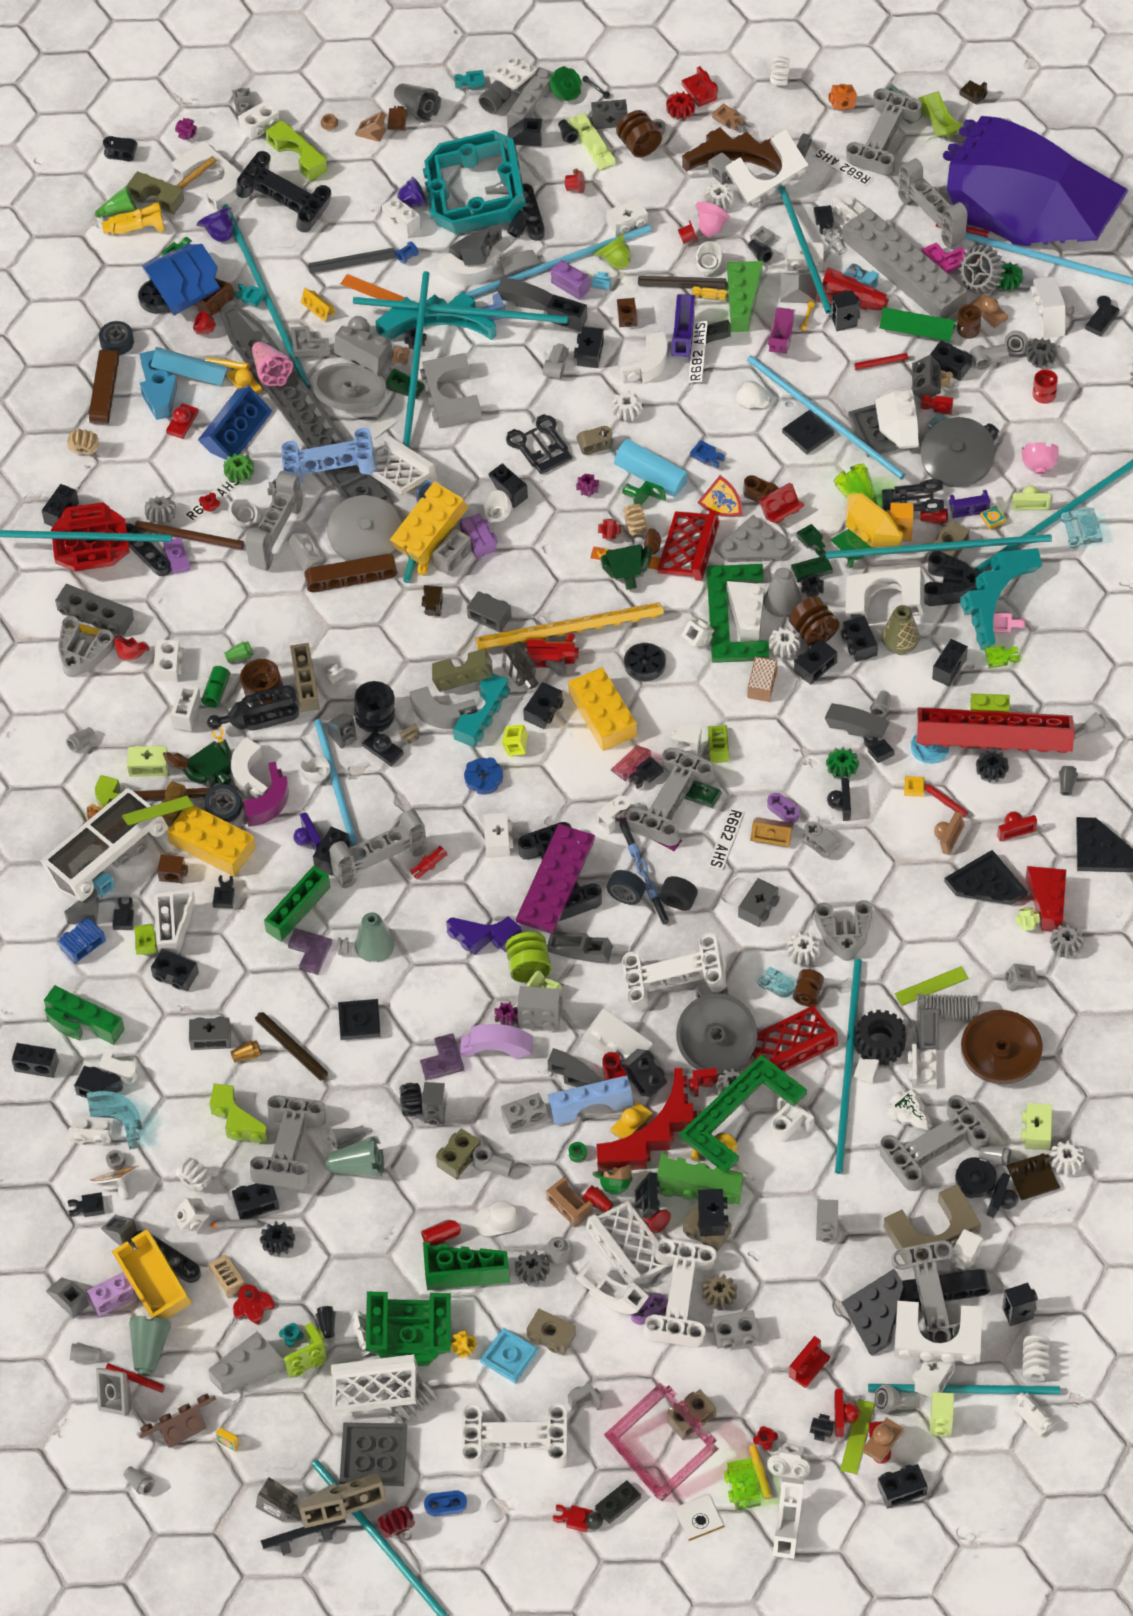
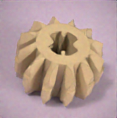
(83, 442)
(635, 519)

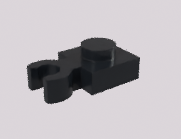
(823, 217)
(878, 749)
(646, 771)
(224, 894)
(124, 916)
(90, 1205)

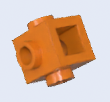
(842, 96)

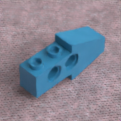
(158, 388)

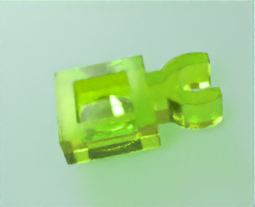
(999, 656)

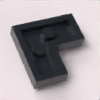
(646, 1195)

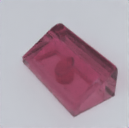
(628, 764)

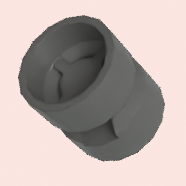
(494, 97)

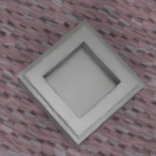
(763, 235)

